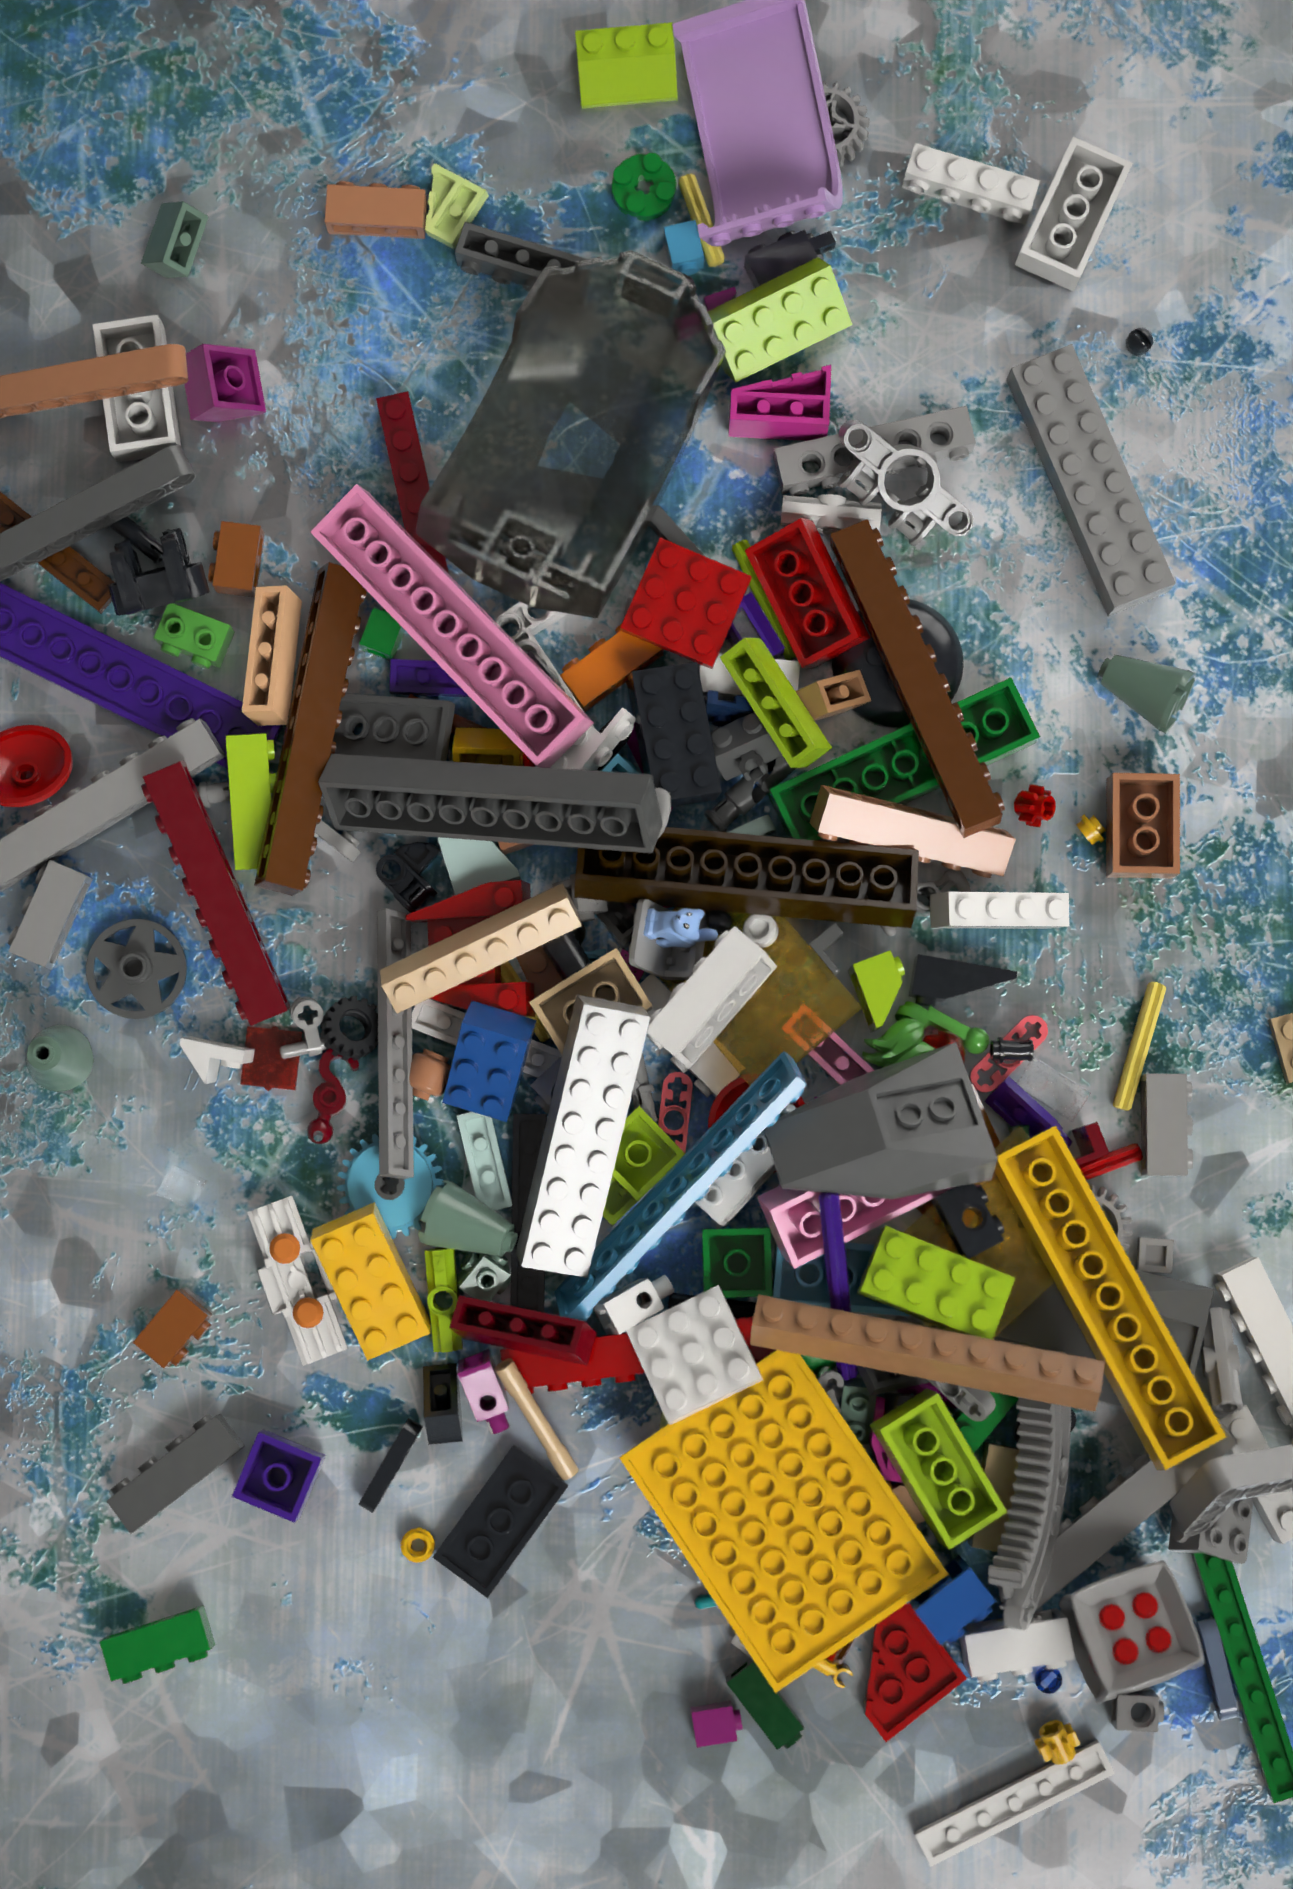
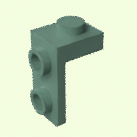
(858, 1407)

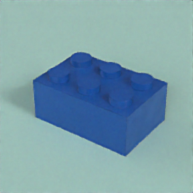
(489, 1061)
(953, 1602)

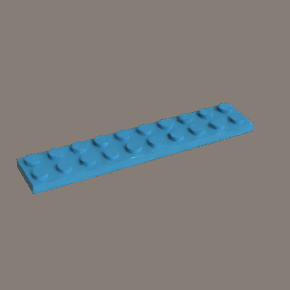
(682, 1186)

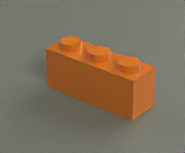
(607, 667)

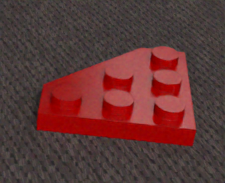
(906, 1672)

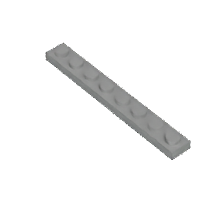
(394, 1055)

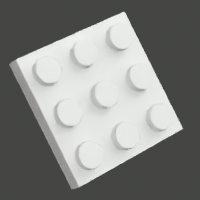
(694, 1355)

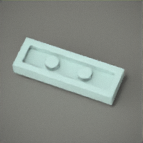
(484, 1160)

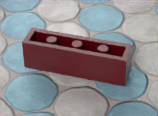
(523, 1330)

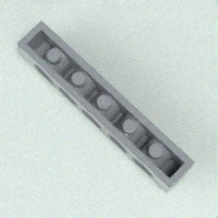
(951, 423)

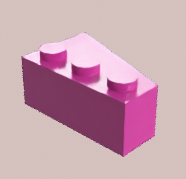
(783, 408)

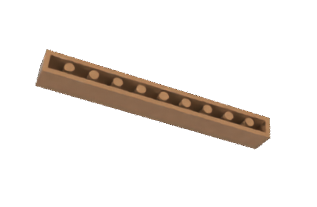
(927, 1353)

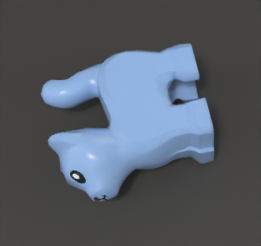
(677, 928)

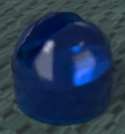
(1041, 1674)

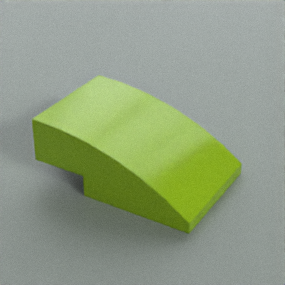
(641, 1163)

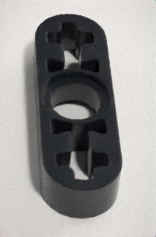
(390, 1465)

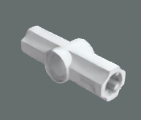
(829, 512)

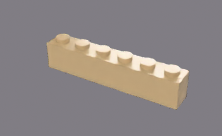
(479, 948)

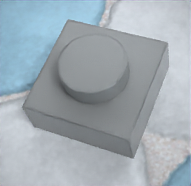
(1154, 1255)

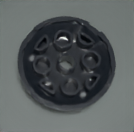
(885, 705)

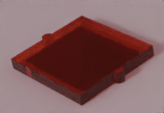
(268, 1066)

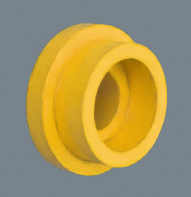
(1091, 829)
(413, 1555)

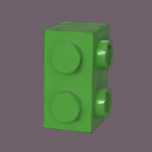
(193, 636)

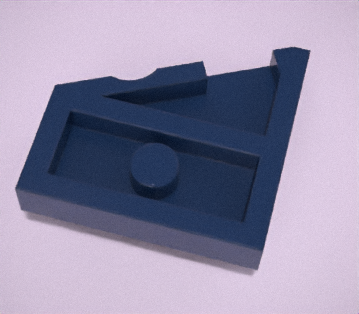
(726, 711)

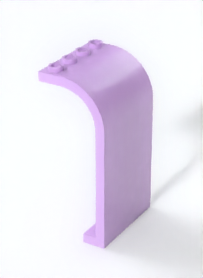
(760, 117)

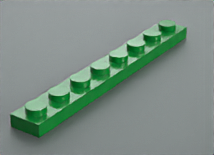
(1248, 1674)

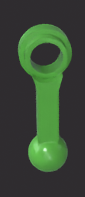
(974, 1039)

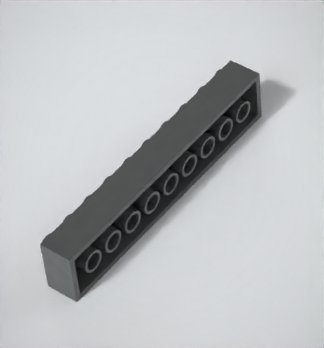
(492, 802)

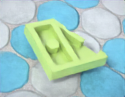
(451, 205)

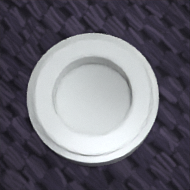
(761, 929)

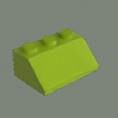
(626, 65)

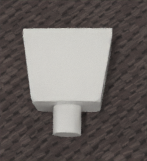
(620, 1309)

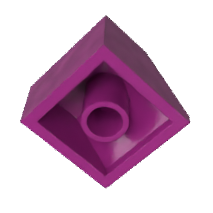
(223, 383)

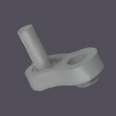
(343, 843)

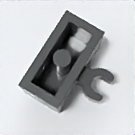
(743, 747)

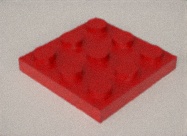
(686, 603)

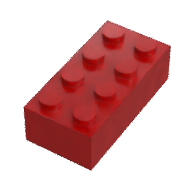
(807, 593)

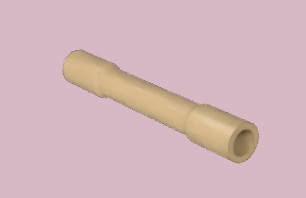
(517, 1388)

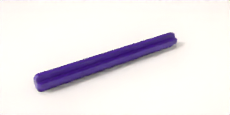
(836, 1264)

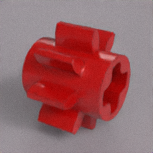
(1034, 805)

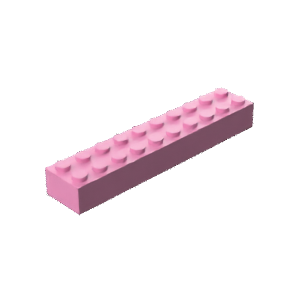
(452, 627)

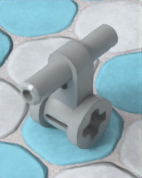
(313, 1043)

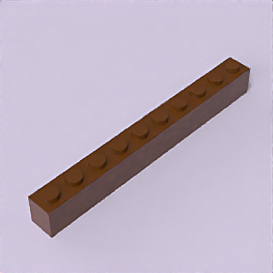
(916, 678)
(310, 731)

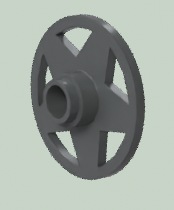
(136, 968)

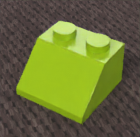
(876, 986)

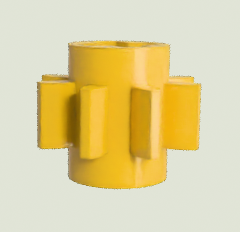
(1057, 1742)

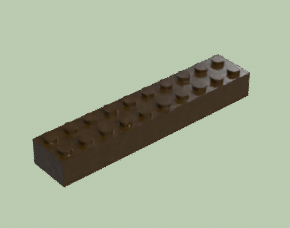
(758, 877)

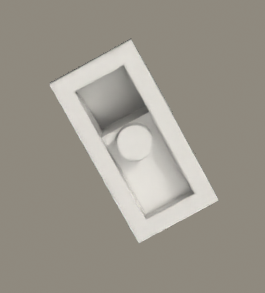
(206, 1056)

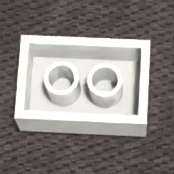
(994, 1648)

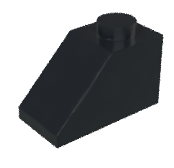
(442, 1404)

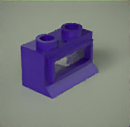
(753, 623)

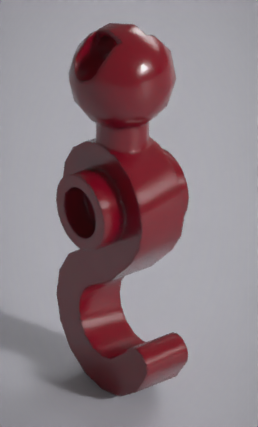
(328, 1098)

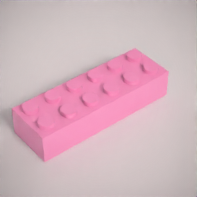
(797, 1218)

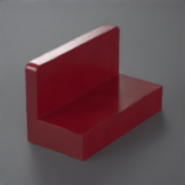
(1090, 1143)

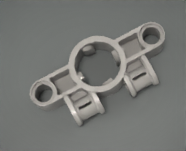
(930, 505)

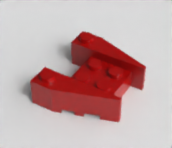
(463, 912)

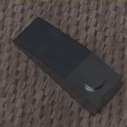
(947, 979)

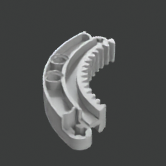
(1036, 1509)

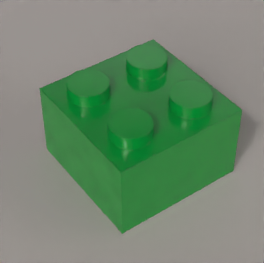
(737, 1261)

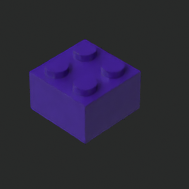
(278, 1475)

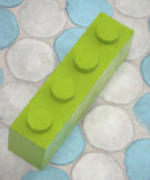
(775, 702)
(249, 794)

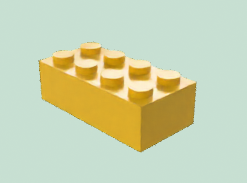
(371, 1281)

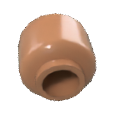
(429, 1074)

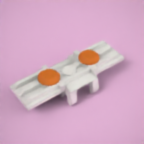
(287, 1284)

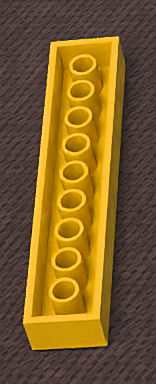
(1108, 1299)

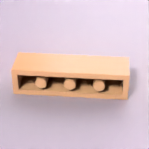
(272, 655)

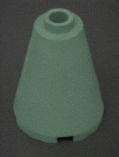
(1148, 688)
(59, 1058)
(464, 1223)

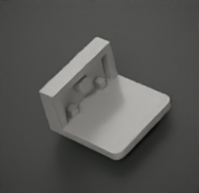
(666, 963)
(1224, 1539)

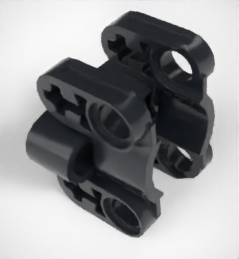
(157, 587)

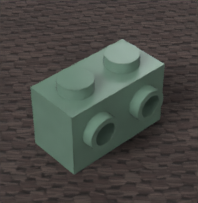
(174, 239)

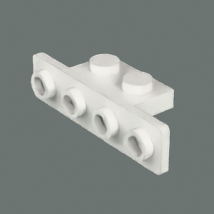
(596, 748)

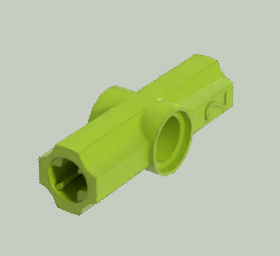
(442, 1277)

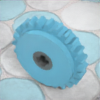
(366, 1186)

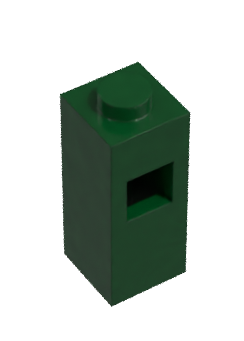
(764, 1705)

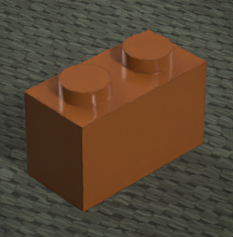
(237, 558)
(173, 1329)

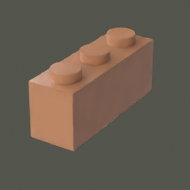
(376, 210)

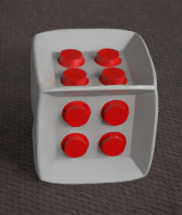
(1131, 1631)

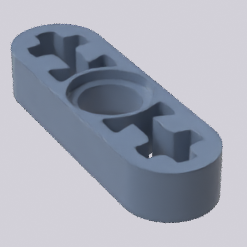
(1216, 1669)

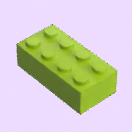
(779, 318)
(935, 1284)
(938, 1468)

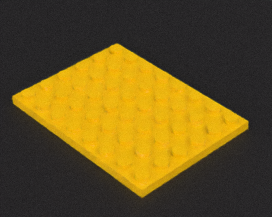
(784, 1519)

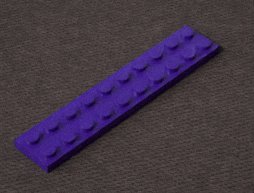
(114, 673)

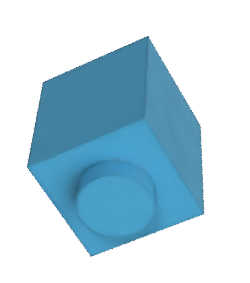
(684, 247)

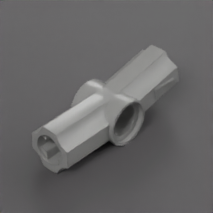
(1221, 1362)

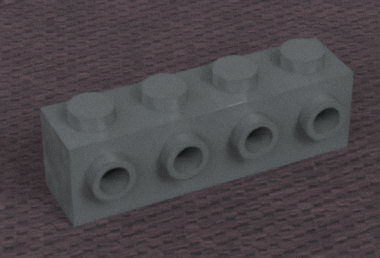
(506, 256)

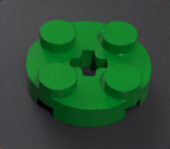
(636, 203)

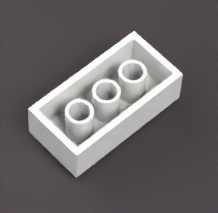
(1073, 213)
(144, 420)
(710, 996)

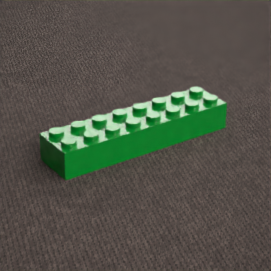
(896, 764)

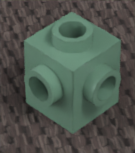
(484, 1275)

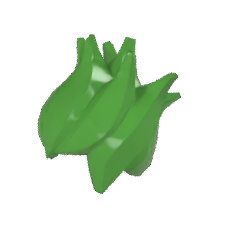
(898, 1043)

